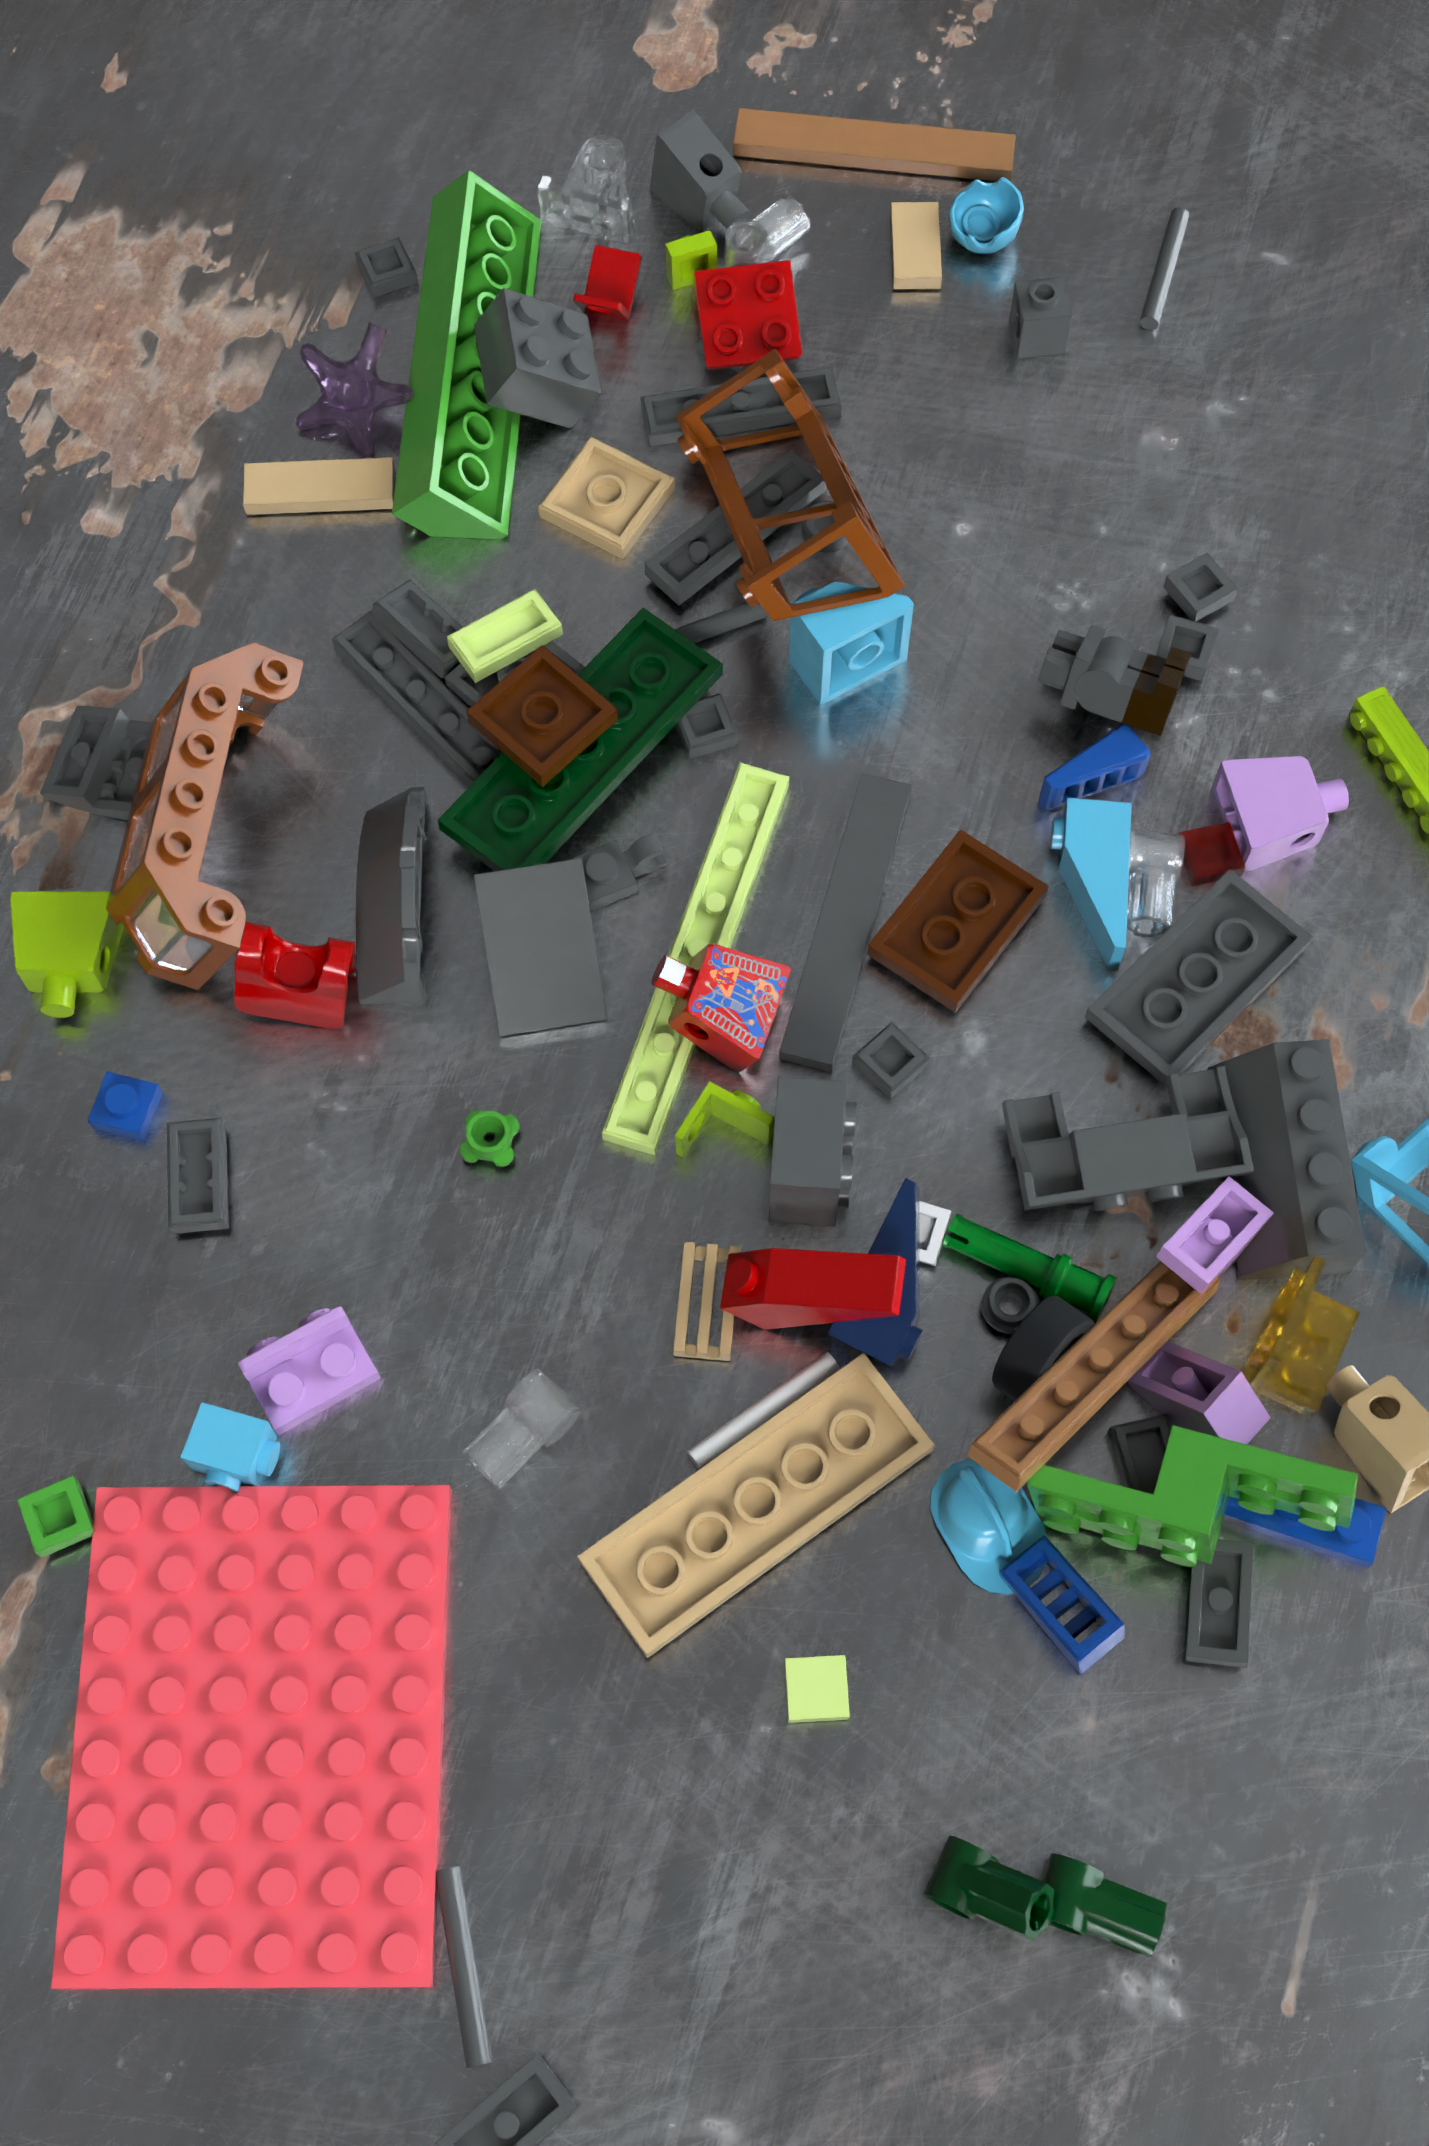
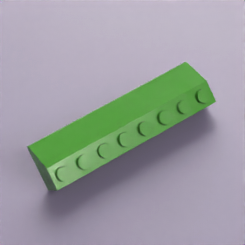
(454, 446)

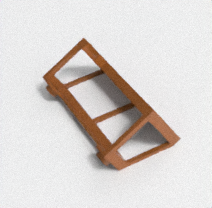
(852, 519)

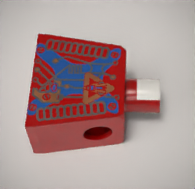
(724, 1001)

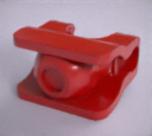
(292, 978)

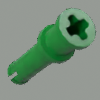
(1052, 1275)

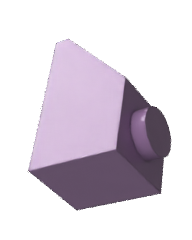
(1200, 1394)

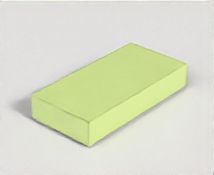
(505, 635)

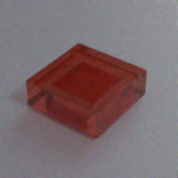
(1211, 853)

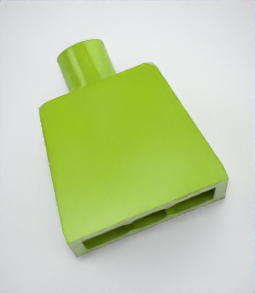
(63, 945)

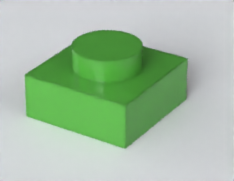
(56, 1516)

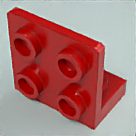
(747, 313)

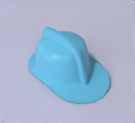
(984, 1523)

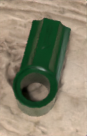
(976, 1884)
(1101, 1907)

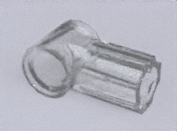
(765, 235)
(1153, 870)
(533, 1416)

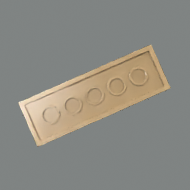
(755, 1504)

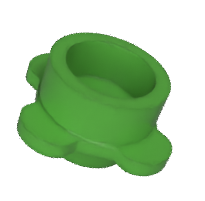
(482, 1123)

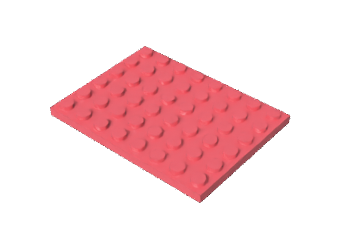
(258, 1740)

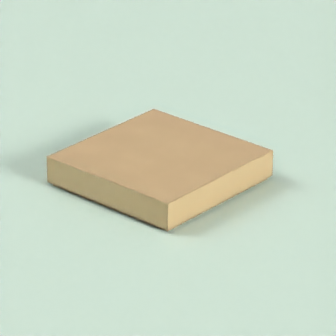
(606, 497)

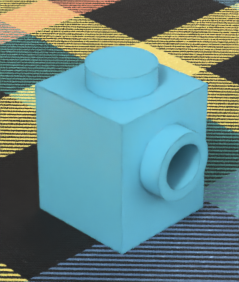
(230, 1447)

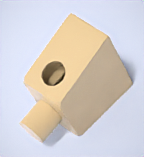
(1383, 1435)

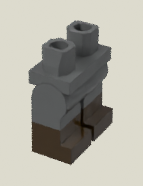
(1114, 678)

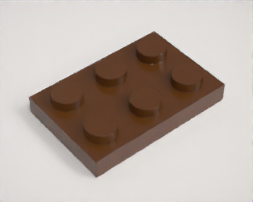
(957, 920)

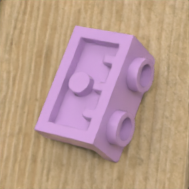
(308, 1368)

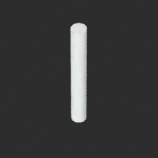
(762, 1410)

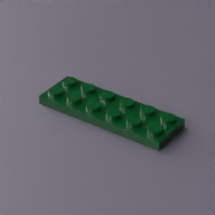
(653, 682)

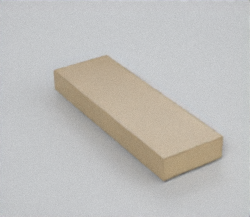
(319, 486)

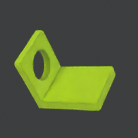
(733, 1108)

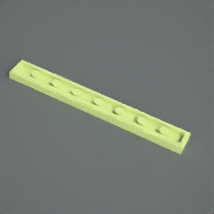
(709, 918)

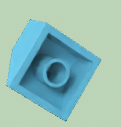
(849, 643)

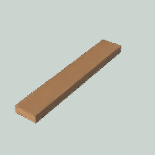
(874, 145)
(1087, 1376)

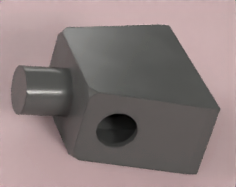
(696, 175)

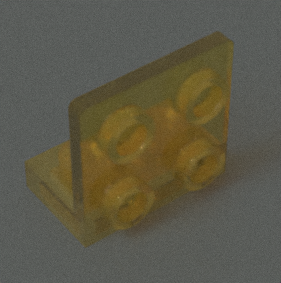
(1301, 1342)

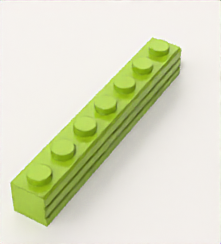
(1397, 747)

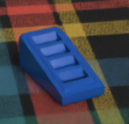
(1102, 766)
(1095, 1646)

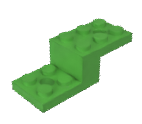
(1193, 1495)

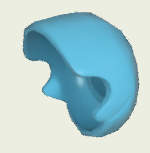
(986, 215)

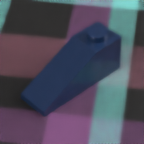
(895, 1335)

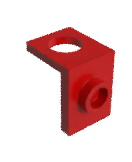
(610, 283)

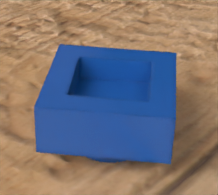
(125, 1106)

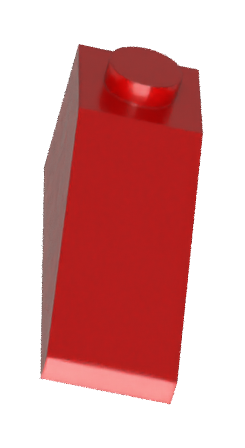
(811, 1286)

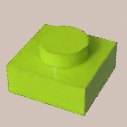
(689, 255)

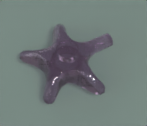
(351, 390)

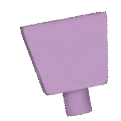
(1275, 806)

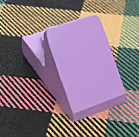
(1215, 1235)

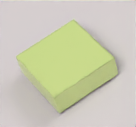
(817, 1688)

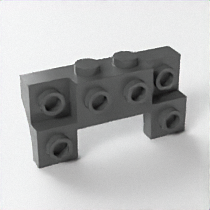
(1129, 1158)

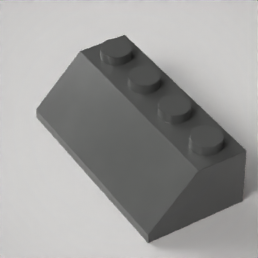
(1299, 1160)

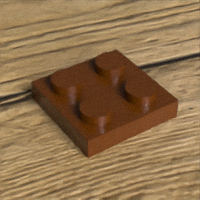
(542, 715)

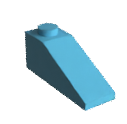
(1095, 868)

